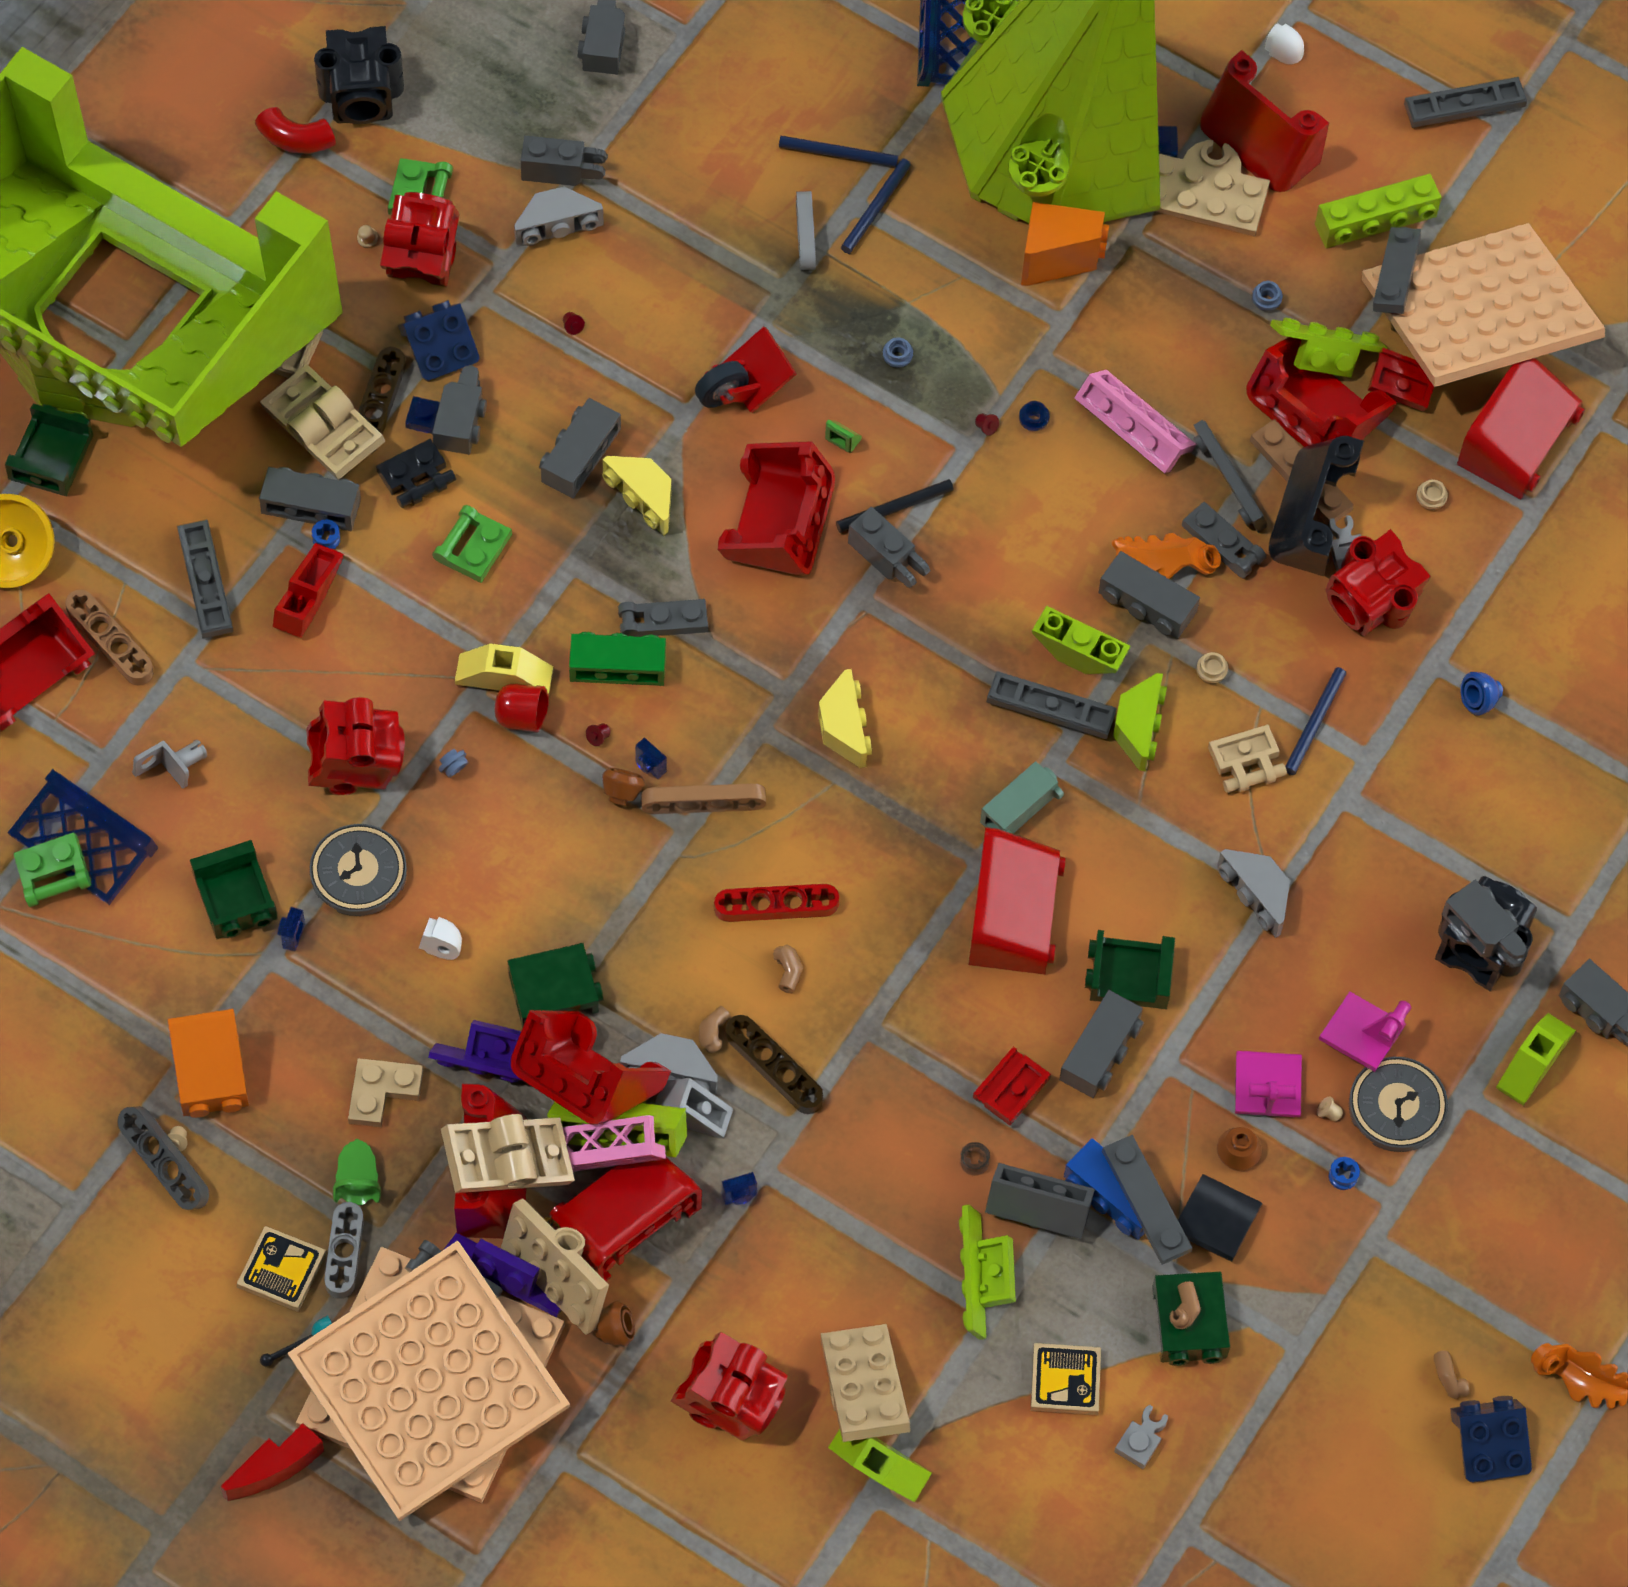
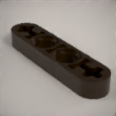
(379, 374)
(778, 1061)

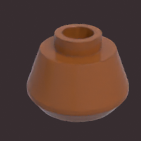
(622, 785)
(1239, 1148)
(616, 1325)

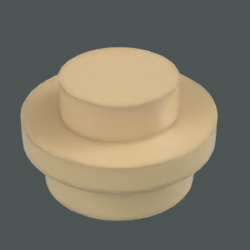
(1432, 494)
(1212, 667)

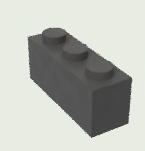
(580, 447)
(309, 497)
(1148, 595)
(1102, 1044)
(1039, 1200)

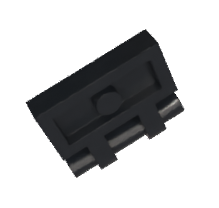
(413, 466)

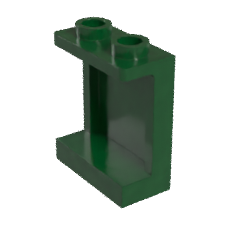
(50, 450)
(233, 890)
(1131, 970)
(555, 981)
(1208, 1335)

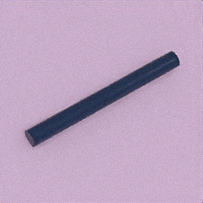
(838, 151)
(875, 206)
(1315, 720)

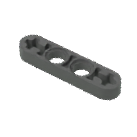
(159, 1162)

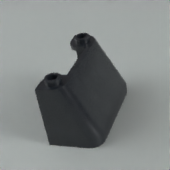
(1296, 536)

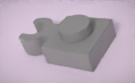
(1343, 540)
(1139, 1440)

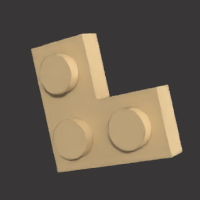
(379, 1080)

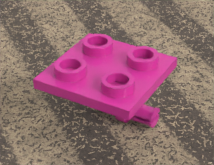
(1364, 1030)
(1268, 1084)

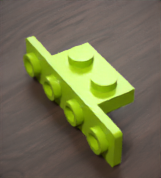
(1327, 349)
(987, 1271)

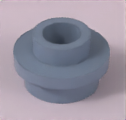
(1267, 288)
(897, 345)
(453, 762)

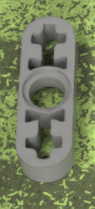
(805, 230)
(356, 1228)

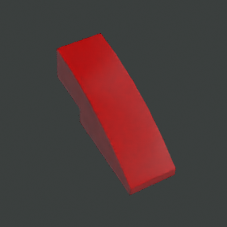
(307, 590)
(273, 1464)

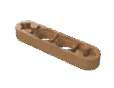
(106, 639)
(703, 798)

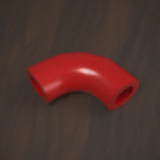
(294, 136)

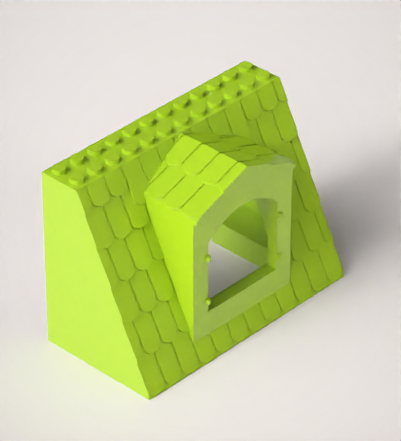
(66, 195)

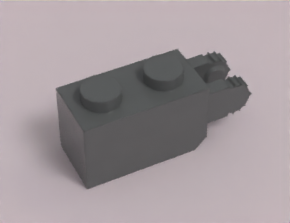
(603, 38)
(560, 161)
(459, 413)
(885, 547)
(1485, 924)
(1598, 1001)

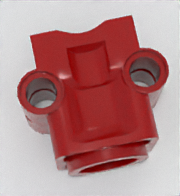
(420, 238)
(1376, 584)
(354, 746)
(731, 1388)

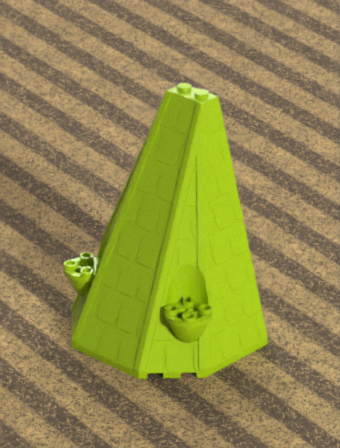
(1058, 106)

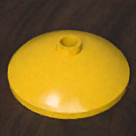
(35, 539)

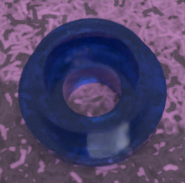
(1034, 408)

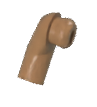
(1447, 1376)

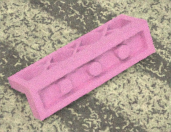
(1134, 420)
(615, 1154)

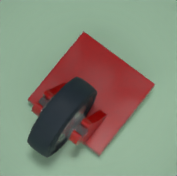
(747, 375)

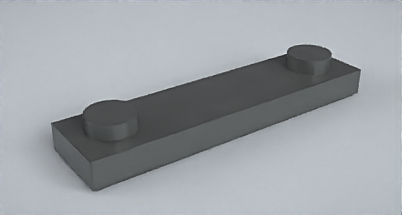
(1465, 102)
(1397, 270)
(1250, 511)
(205, 579)
(1051, 705)
(1147, 1199)

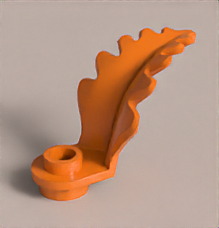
(1171, 553)
(1582, 1374)

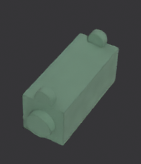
(1021, 799)

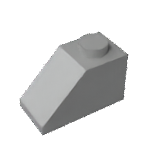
(703, 1110)

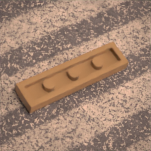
(1281, 451)

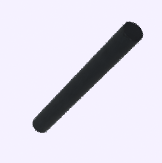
(902, 502)

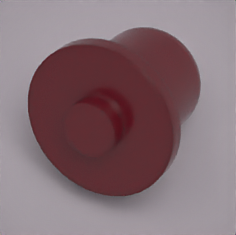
(573, 323)
(987, 423)
(597, 733)

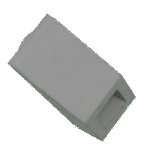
(556, 215)
(1258, 885)
(677, 1055)

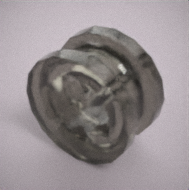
(965, 1162)

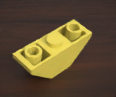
(642, 487)
(501, 665)
(843, 720)

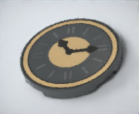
(358, 869)
(1398, 1104)

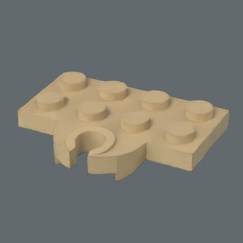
(1211, 189)

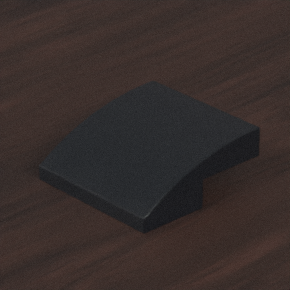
(1218, 1217)

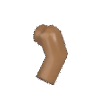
(792, 965)
(710, 1029)
(1188, 1309)

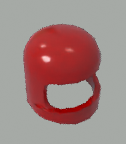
(522, 707)

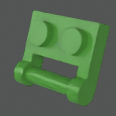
(413, 177)
(481, 548)
(50, 860)

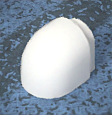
(1285, 44)
(441, 939)

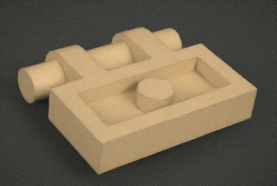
(1244, 750)

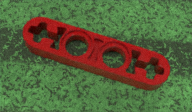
(776, 897)

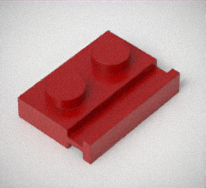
(1401, 379)
(1011, 1086)

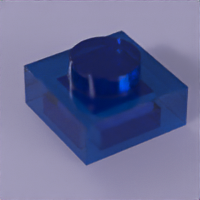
(1168, 140)
(422, 415)
(650, 758)
(291, 928)
(739, 1189)

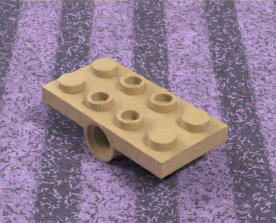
(322, 421)
(507, 1154)
(562, 1272)
(864, 1383)

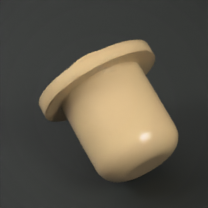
(367, 236)
(1329, 1109)
(178, 1137)

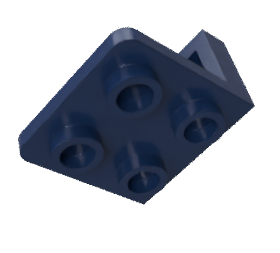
(440, 340)
(1493, 1438)

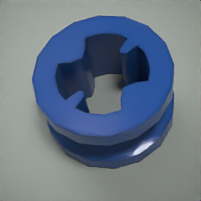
(318, 531)
(1340, 1182)

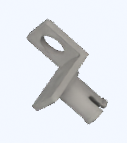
(174, 762)

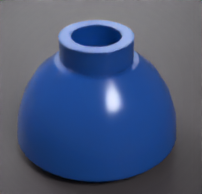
(1480, 692)

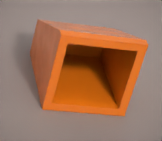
(1062, 242)
(208, 1063)

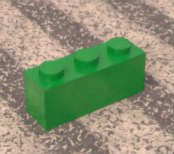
(617, 659)

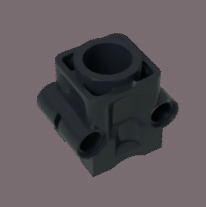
(359, 75)
(1486, 971)

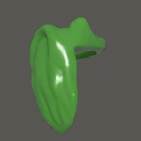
(357, 1174)

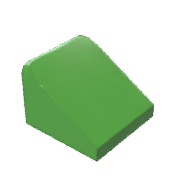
(841, 436)

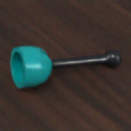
(267, 1359)

